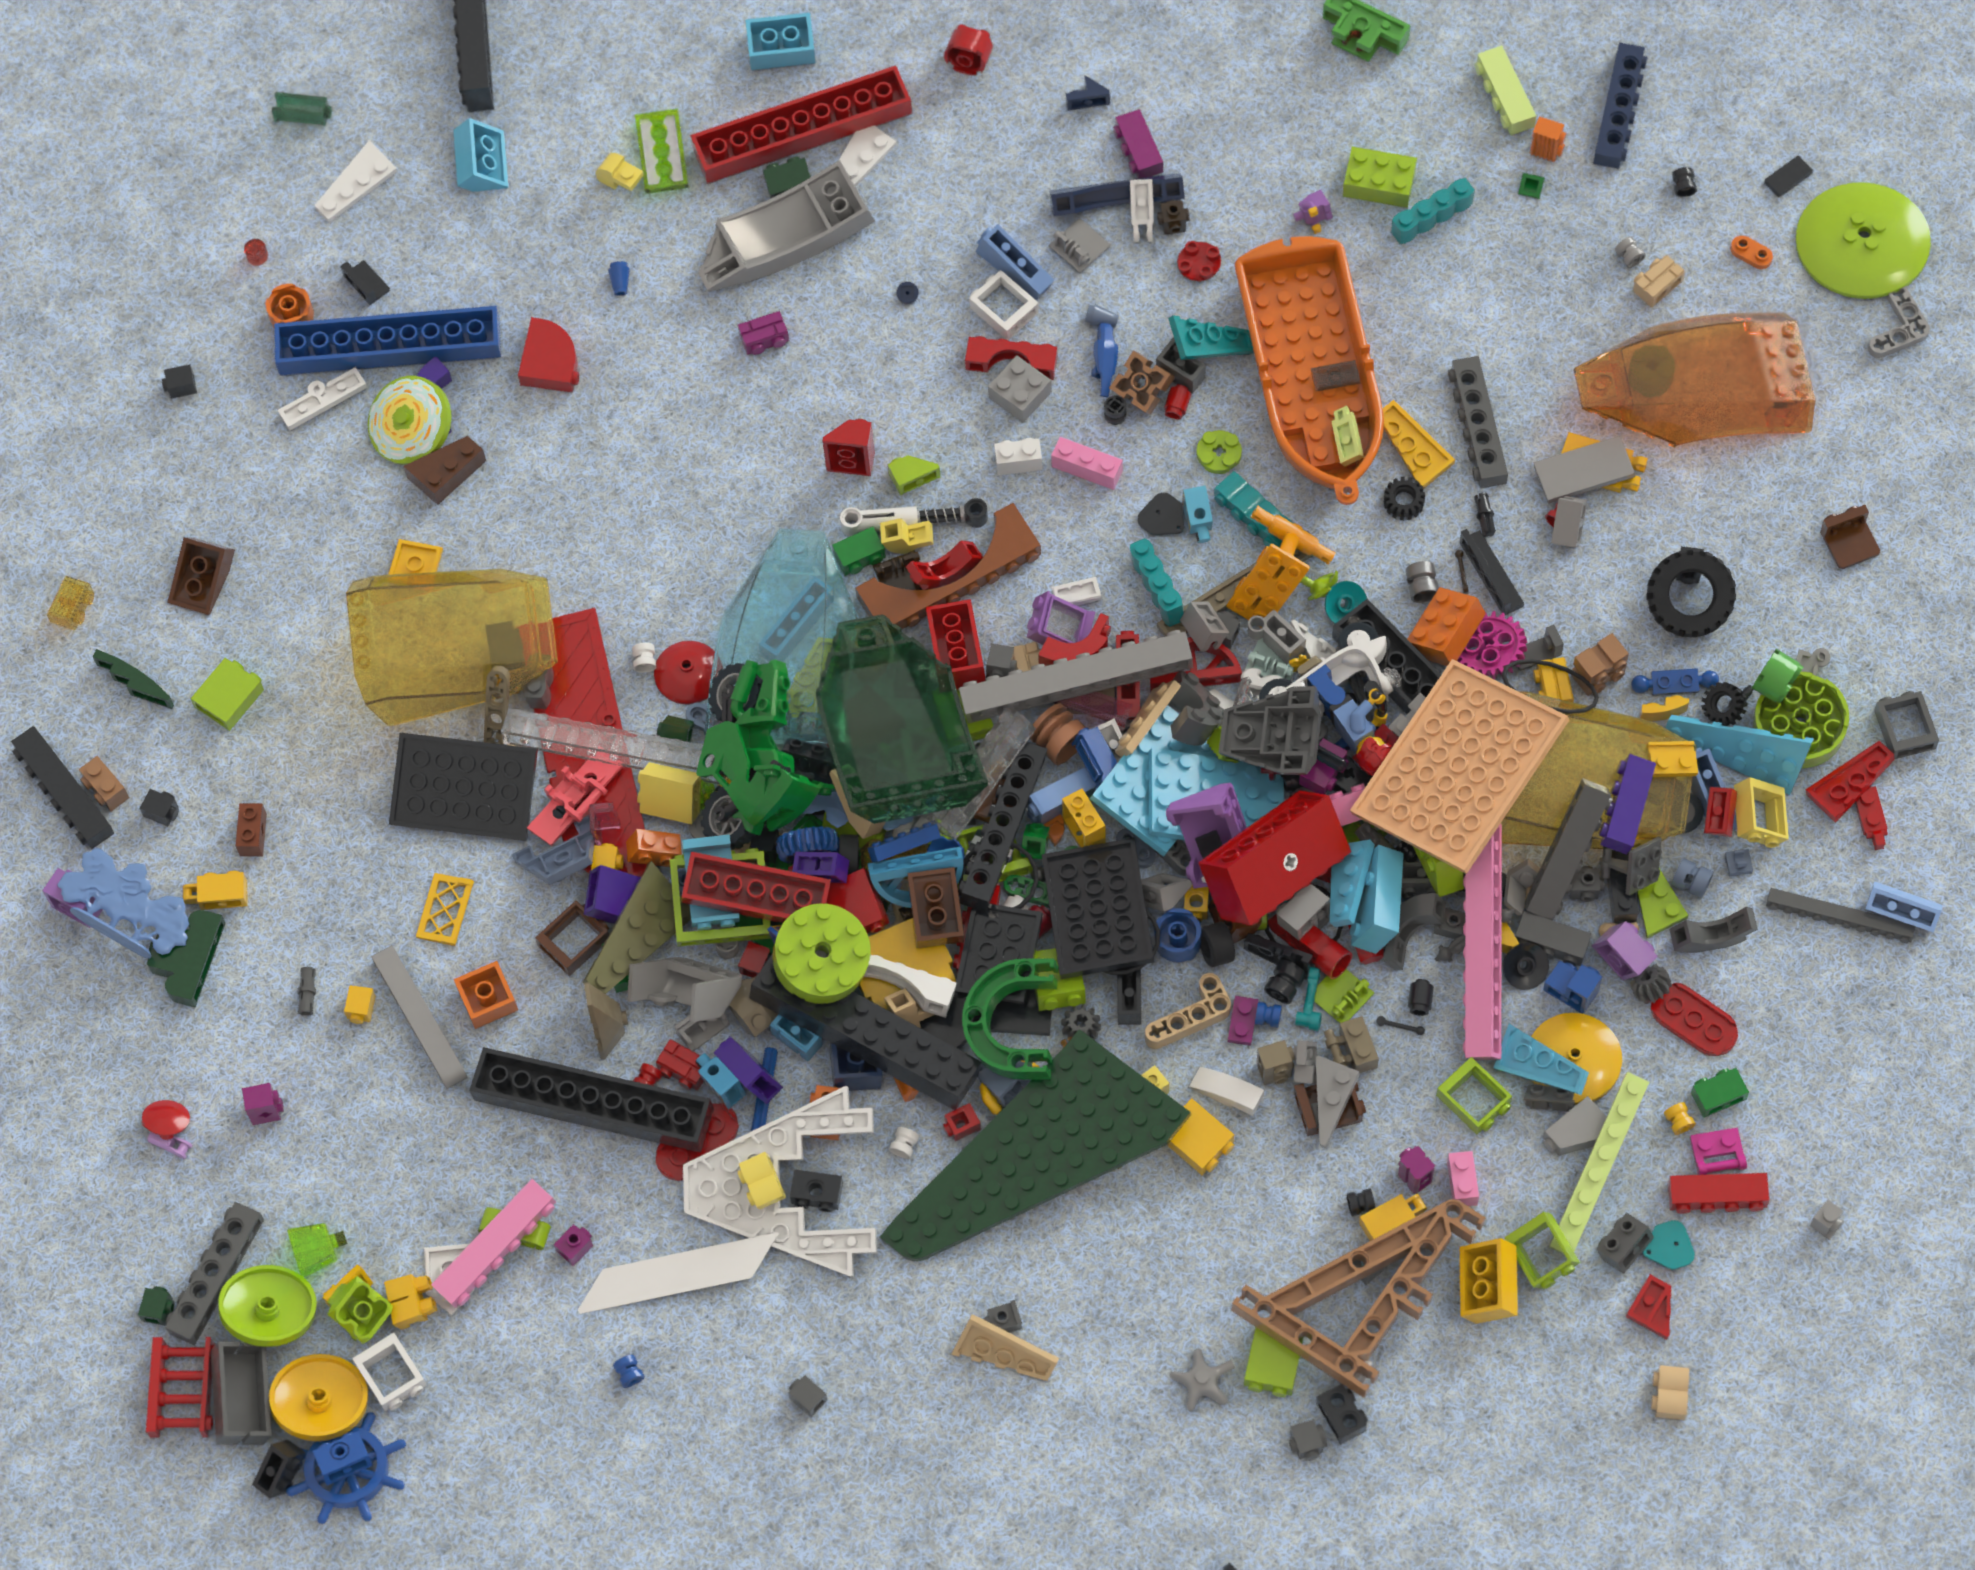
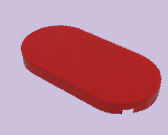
(1695, 1020)
(719, 1132)

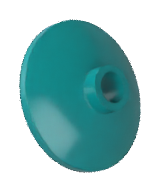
(1348, 591)

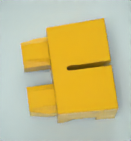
(408, 1300)

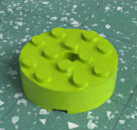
(1817, 703)
(827, 930)

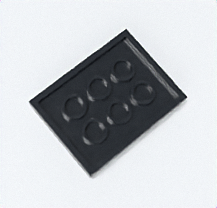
(996, 938)

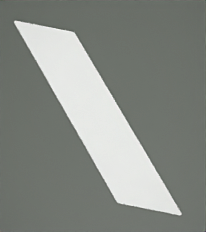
(677, 1273)

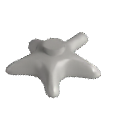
(1202, 1380)

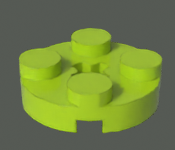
(1219, 439)

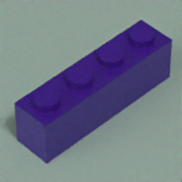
(1627, 803)

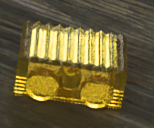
(71, 603)

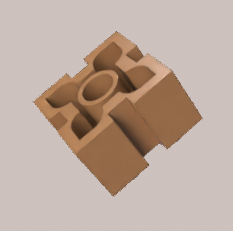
(1128, 384)
(1600, 662)

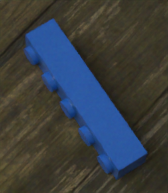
(903, 842)

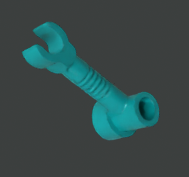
(1308, 1017)

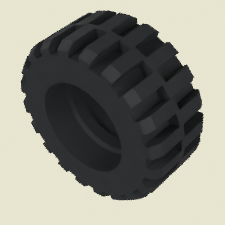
(1691, 625)

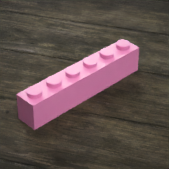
(494, 1243)

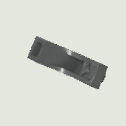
(1414, 914)
(1713, 935)

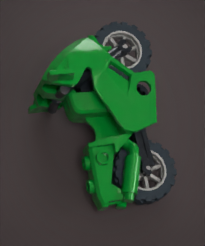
(745, 752)

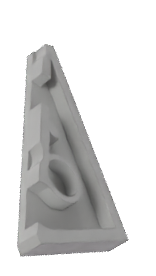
(1334, 1089)

